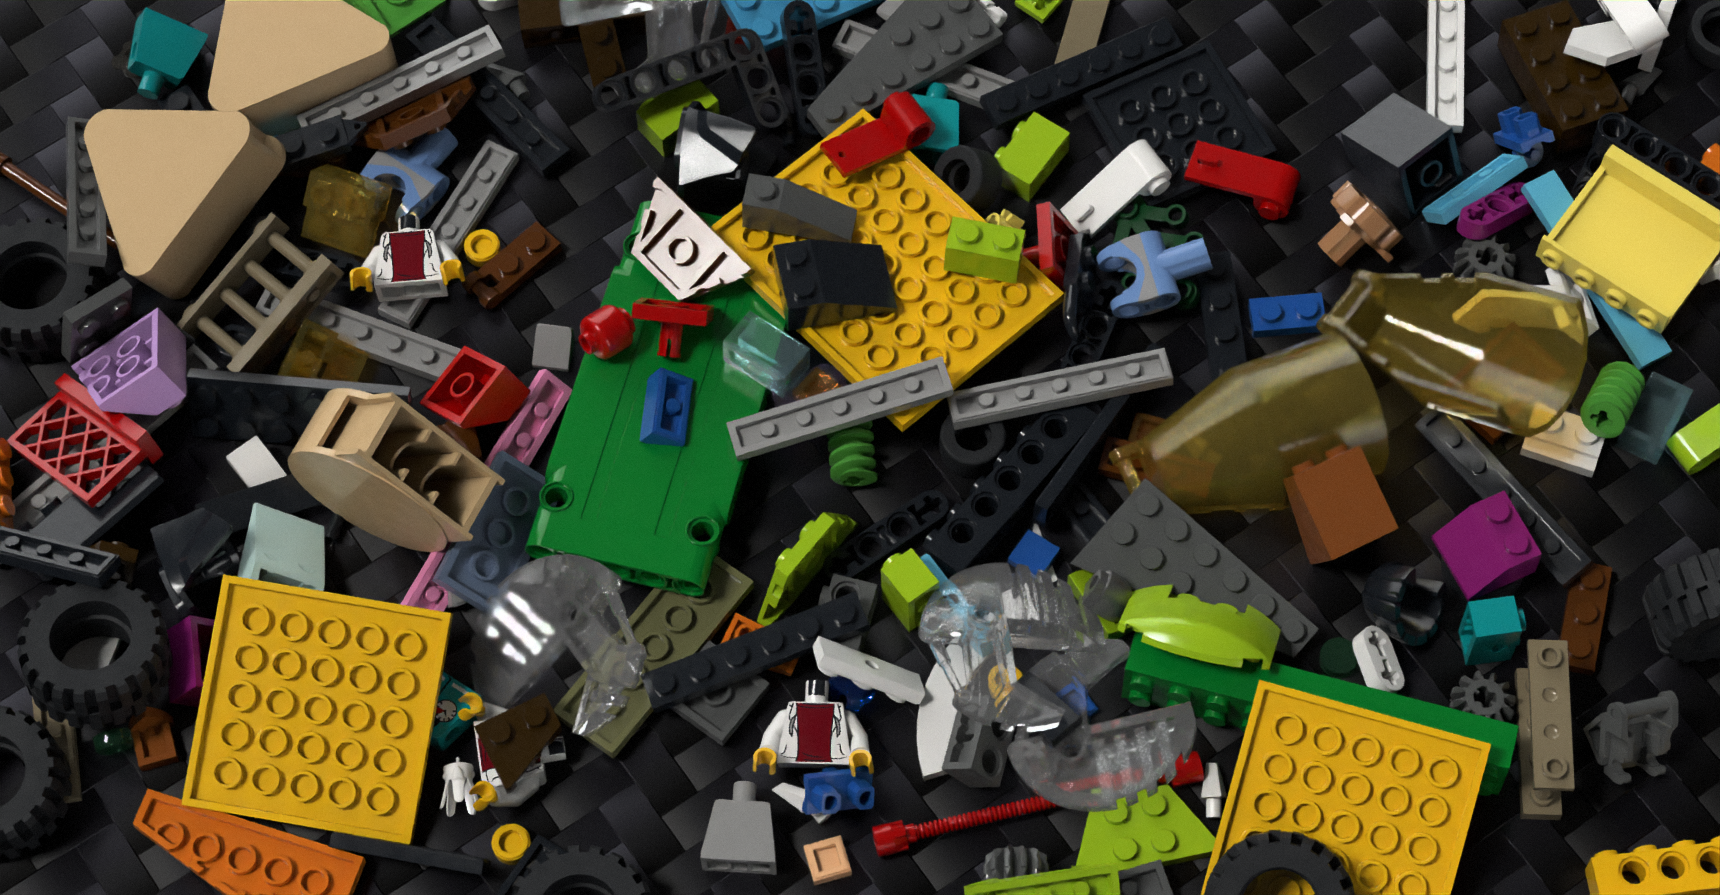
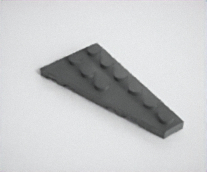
(905, 55)
(1160, 544)

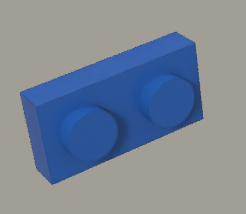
(1285, 314)

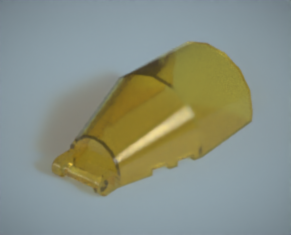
(1469, 344)
(1256, 424)

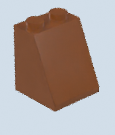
(1337, 504)

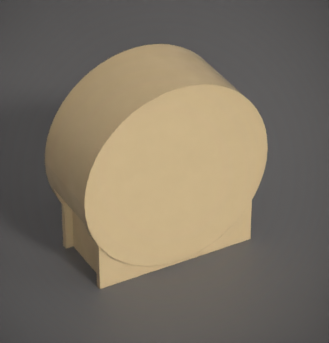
(391, 470)

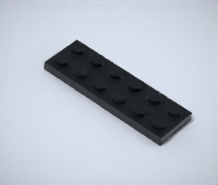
(262, 404)

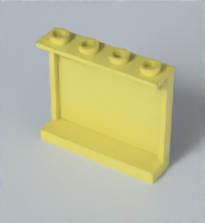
(1635, 240)

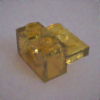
(344, 209)
(314, 346)

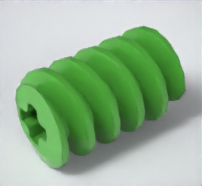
(1612, 399)
(851, 456)

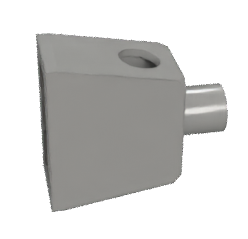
(740, 834)

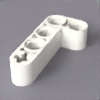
(1636, 22)

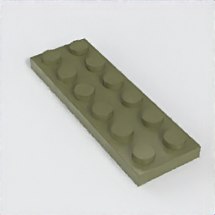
(670, 630)

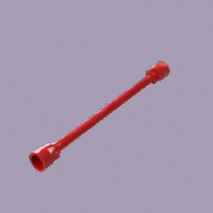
(895, 836)

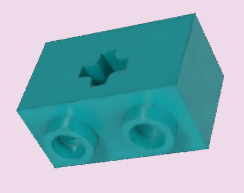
(1491, 630)

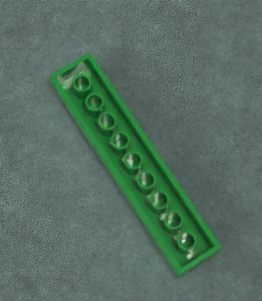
(1227, 693)

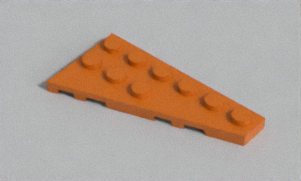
(245, 855)

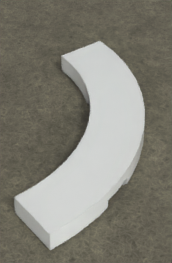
(937, 715)

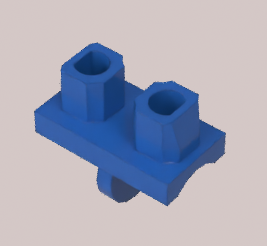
(1522, 134)
(838, 790)

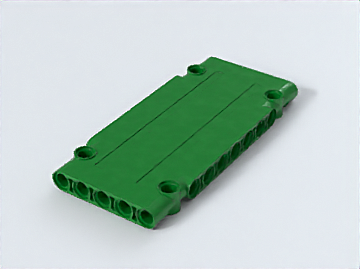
(642, 501)

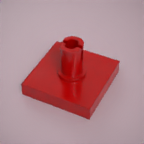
(1052, 243)
(672, 318)

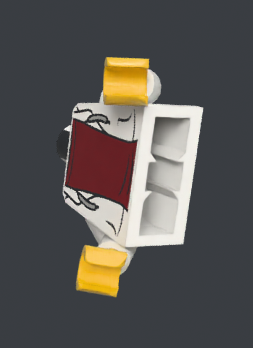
(408, 264)
(814, 735)
(491, 787)

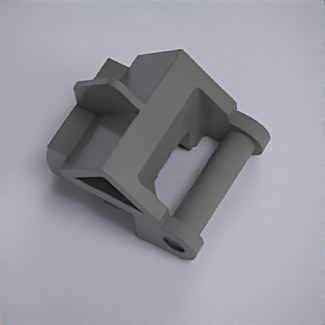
(1633, 735)

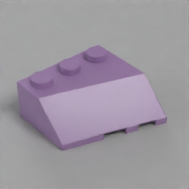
(138, 368)

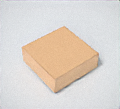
(827, 860)

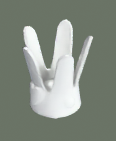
(458, 783)

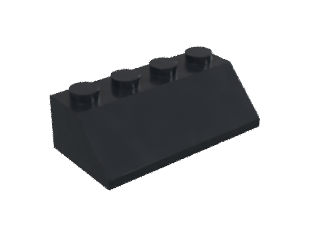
(82, 525)

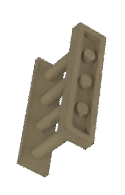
(287, 317)
(1544, 730)

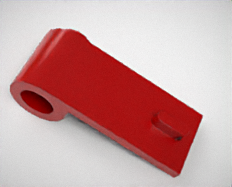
(899, 129)
(1263, 179)

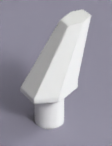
(1213, 790)
(795, 796)

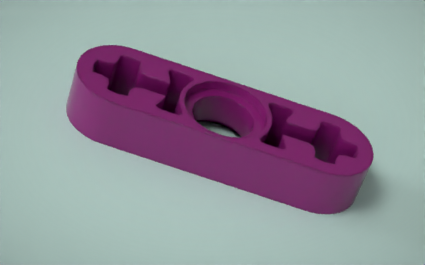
(1505, 199)

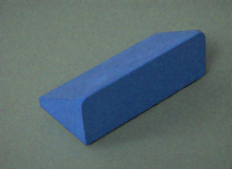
(666, 408)

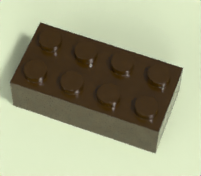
(1559, 87)

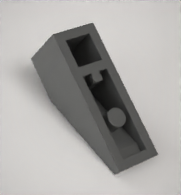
(794, 210)

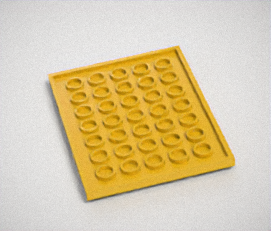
(937, 309)

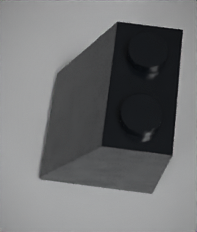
(1404, 154)

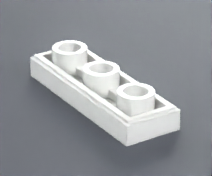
(868, 671)

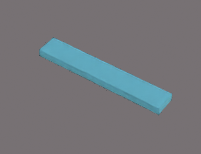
(1643, 345)

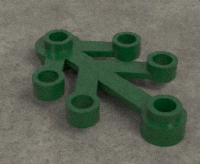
(1136, 222)

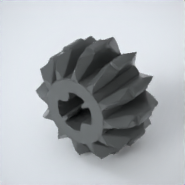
(1475, 253)
(1489, 692)
(1014, 862)

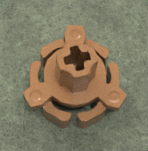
(1360, 224)

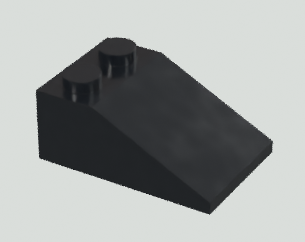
(831, 282)

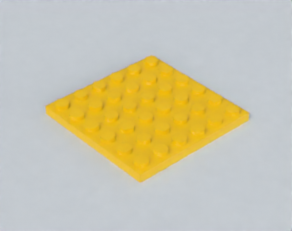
(317, 709)
(1359, 781)

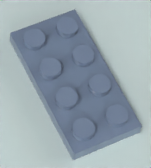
(499, 532)

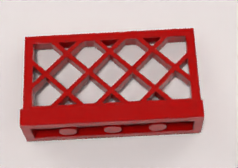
(100, 424)

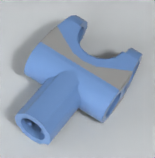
(415, 172)
(1154, 269)

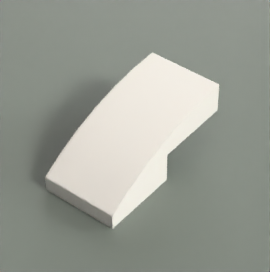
(254, 463)

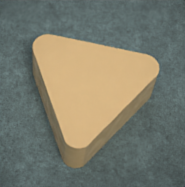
(292, 57)
(178, 186)

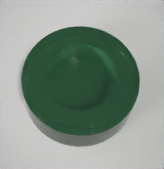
(1338, 658)
(113, 741)

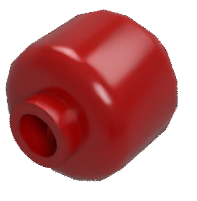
(606, 331)

